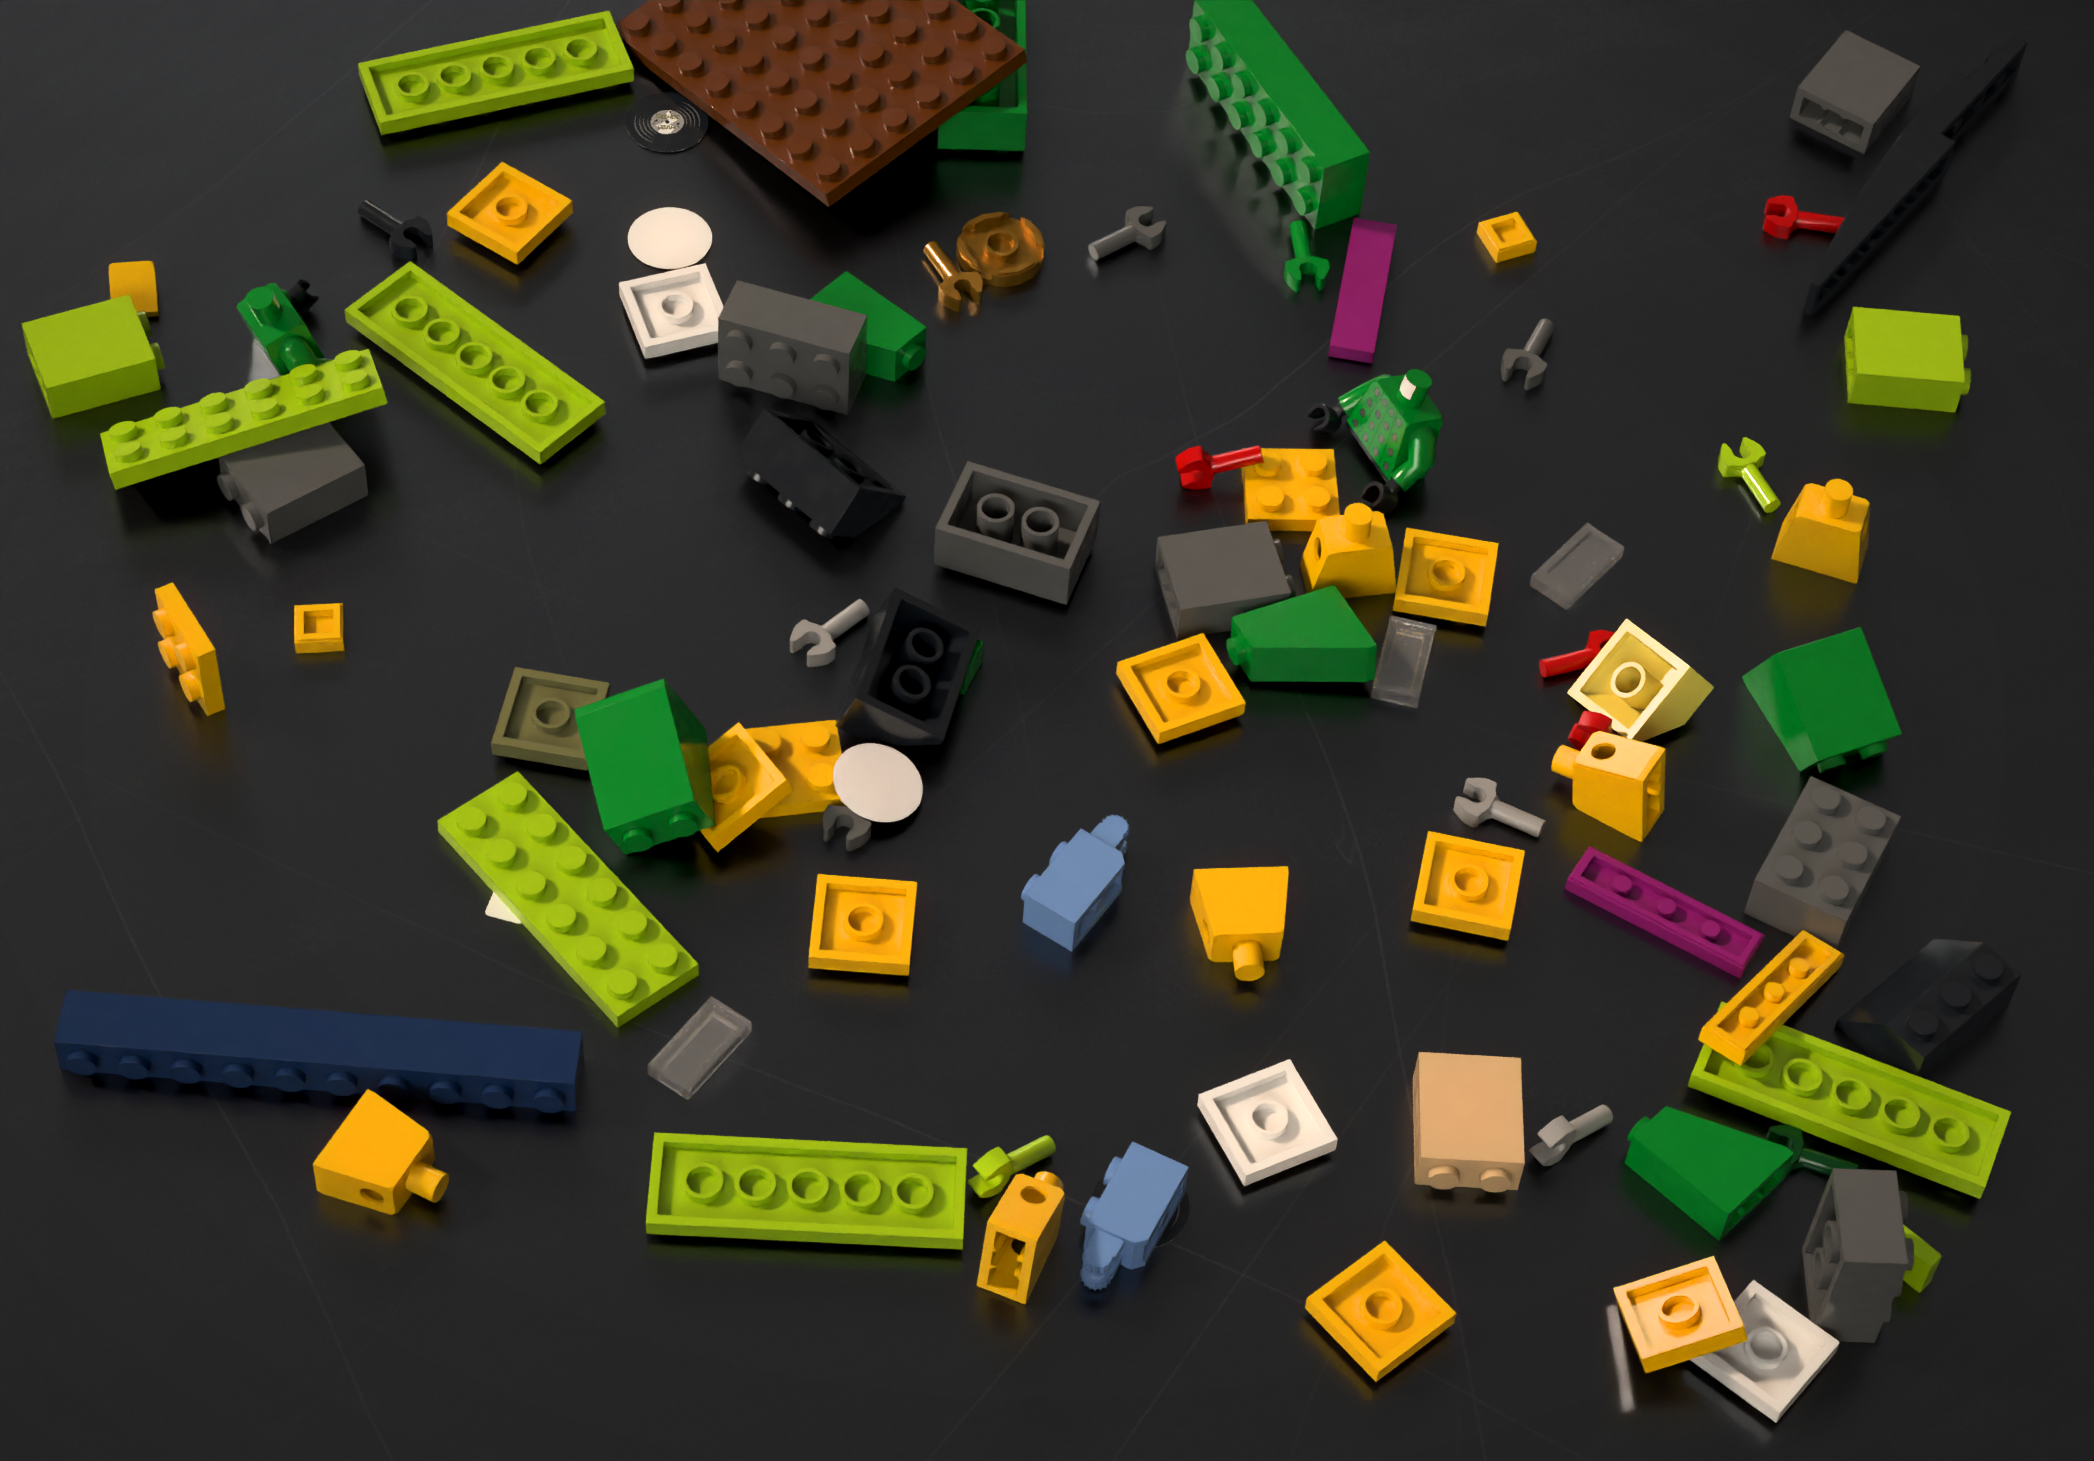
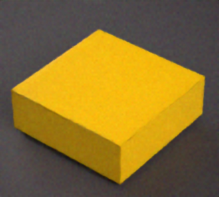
(1506, 237)
(319, 628)

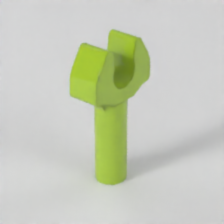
(1747, 468)
(998, 1166)

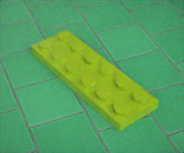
(495, 72)
(475, 362)
(242, 418)
(568, 899)
(1861, 1106)
(807, 1191)

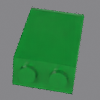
(1825, 701)
(647, 766)

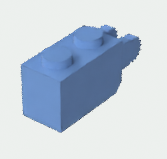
(1078, 883)
(1130, 1213)

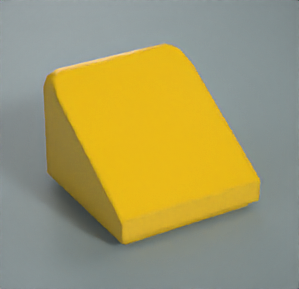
(139, 282)

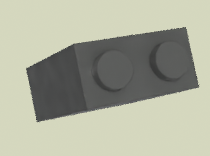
(1854, 92)
(293, 480)
(1220, 575)

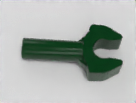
(1804, 1156)

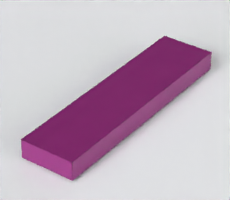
(1362, 290)
(1664, 912)

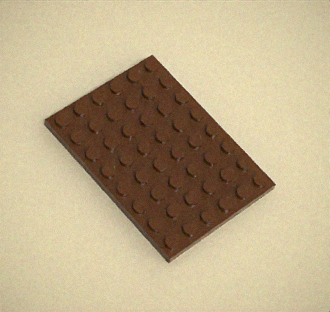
(823, 82)

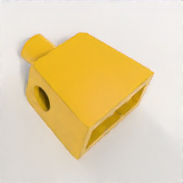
(1826, 531)
(1350, 553)
(1616, 781)
(1241, 915)
(379, 1159)
(1031, 1214)

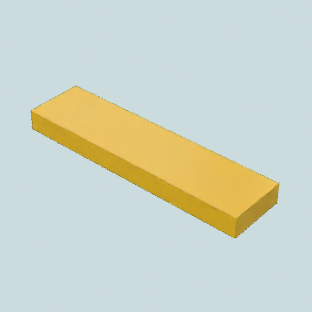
(1771, 997)

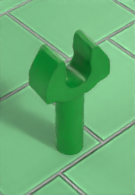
(1304, 260)

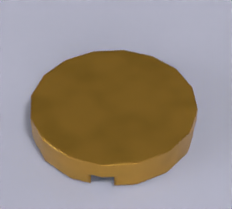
(1001, 249)

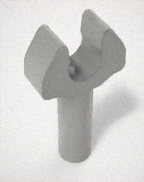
(824, 635)
(1491, 807)
(1561, 1134)

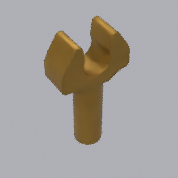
(953, 280)

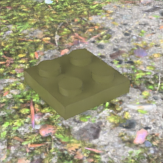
(540, 717)

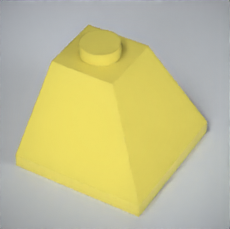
(1640, 685)

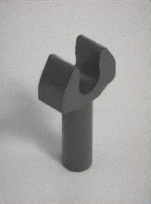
(1134, 231)
(1529, 357)
(842, 816)

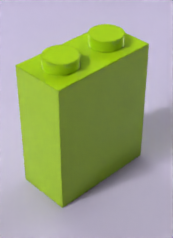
(93, 355)
(1906, 359)

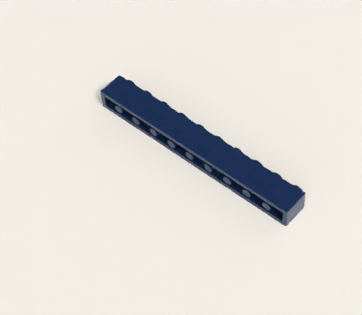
(320, 1051)

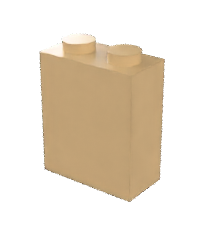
(1468, 1121)

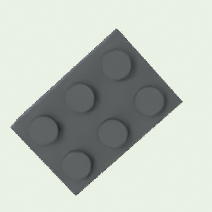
(792, 347)
(1016, 532)
(1822, 863)
(1857, 1253)

